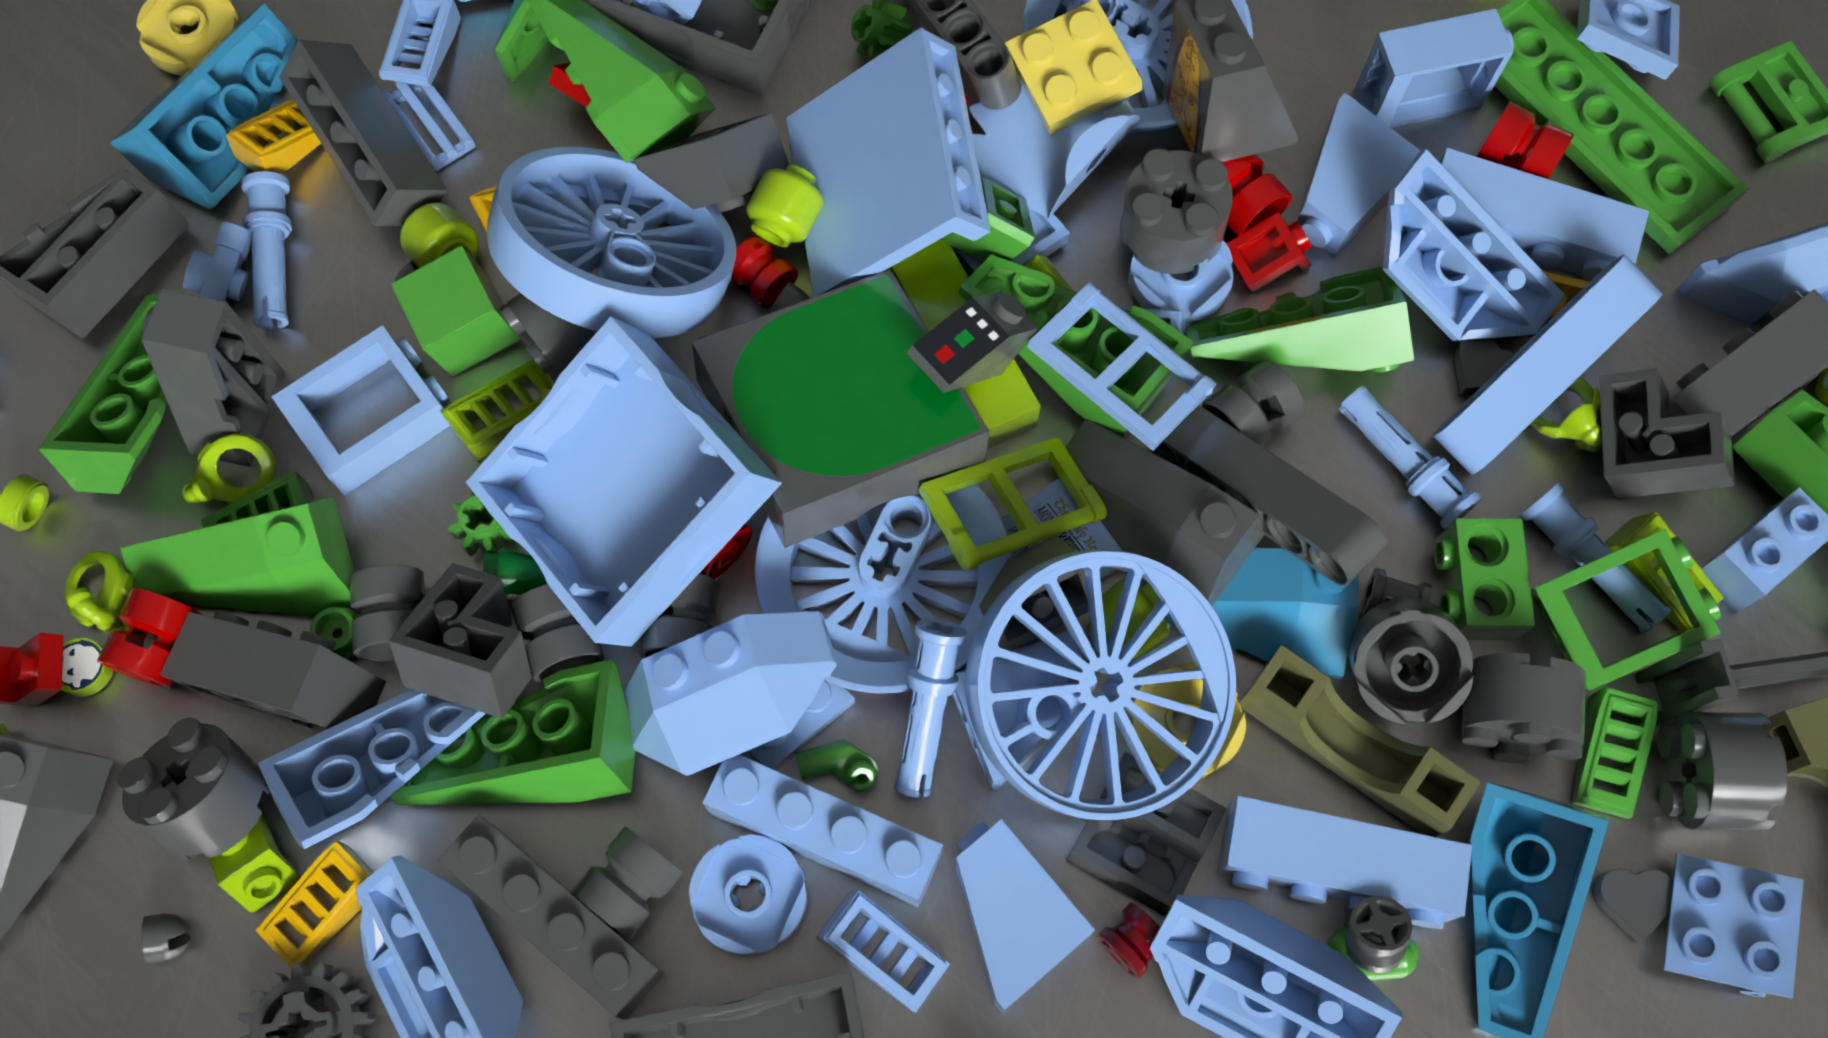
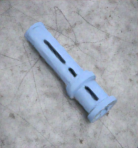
(268, 230)
(1425, 474)
(1577, 537)
(931, 683)

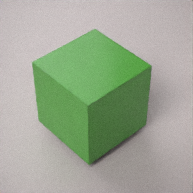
(455, 311)

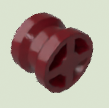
(1131, 940)

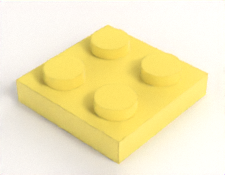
(1073, 66)

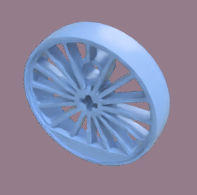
(580, 211)
(1198, 630)

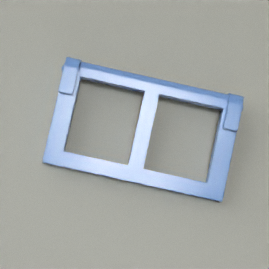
(1097, 388)

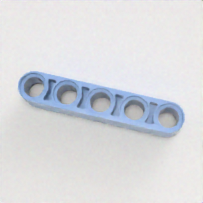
(1547, 364)

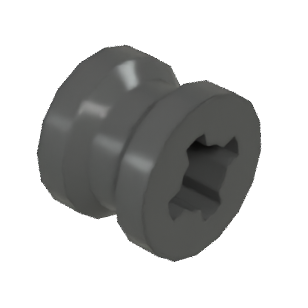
(1384, 920)

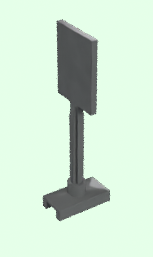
(1703, 678)

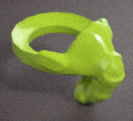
(1581, 423)
(207, 480)
(108, 603)

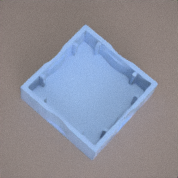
(622, 484)

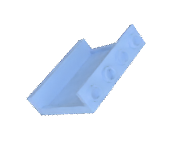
(889, 161)

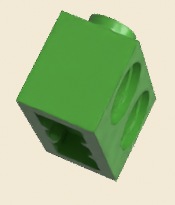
(1500, 580)

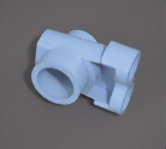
(220, 274)

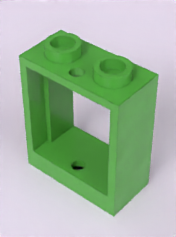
(1573, 642)

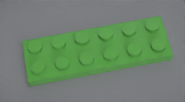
(1619, 130)

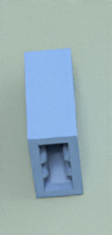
(1351, 175)
(1013, 675)
(1015, 912)

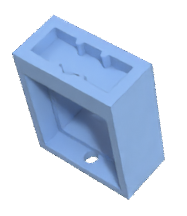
(1434, 68)
(387, 443)

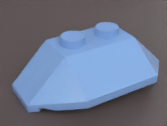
(1460, 259)
(1762, 276)
(728, 688)
(433, 957)
(1263, 978)

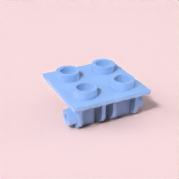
(1734, 926)

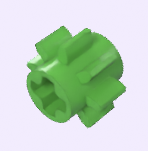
(879, 27)
(476, 537)

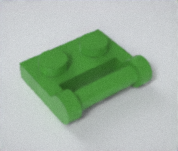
(1788, 90)

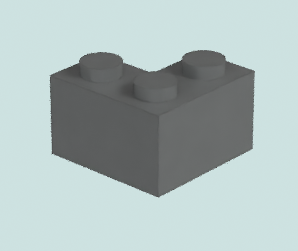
(1655, 452)
(462, 644)

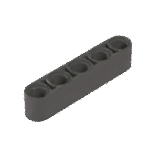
(980, 51)
(1291, 506)

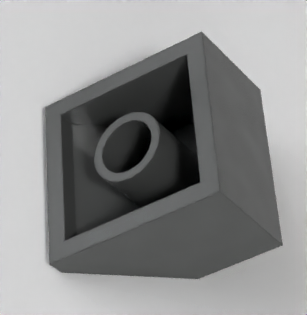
(717, 163)

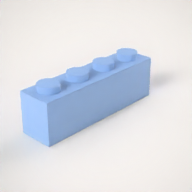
(1549, 219)
(823, 828)
(1344, 860)

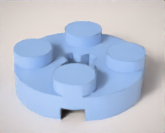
(1196, 297)
(762, 926)

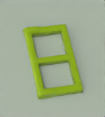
(995, 470)

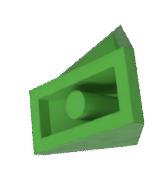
(1008, 223)

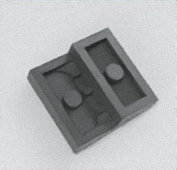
(1149, 853)

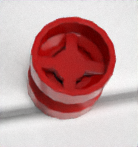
(761, 271)

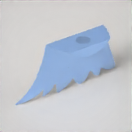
(1043, 166)

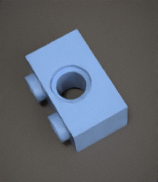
(1768, 550)

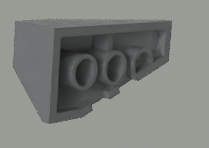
(1166, 510)
(44, 808)

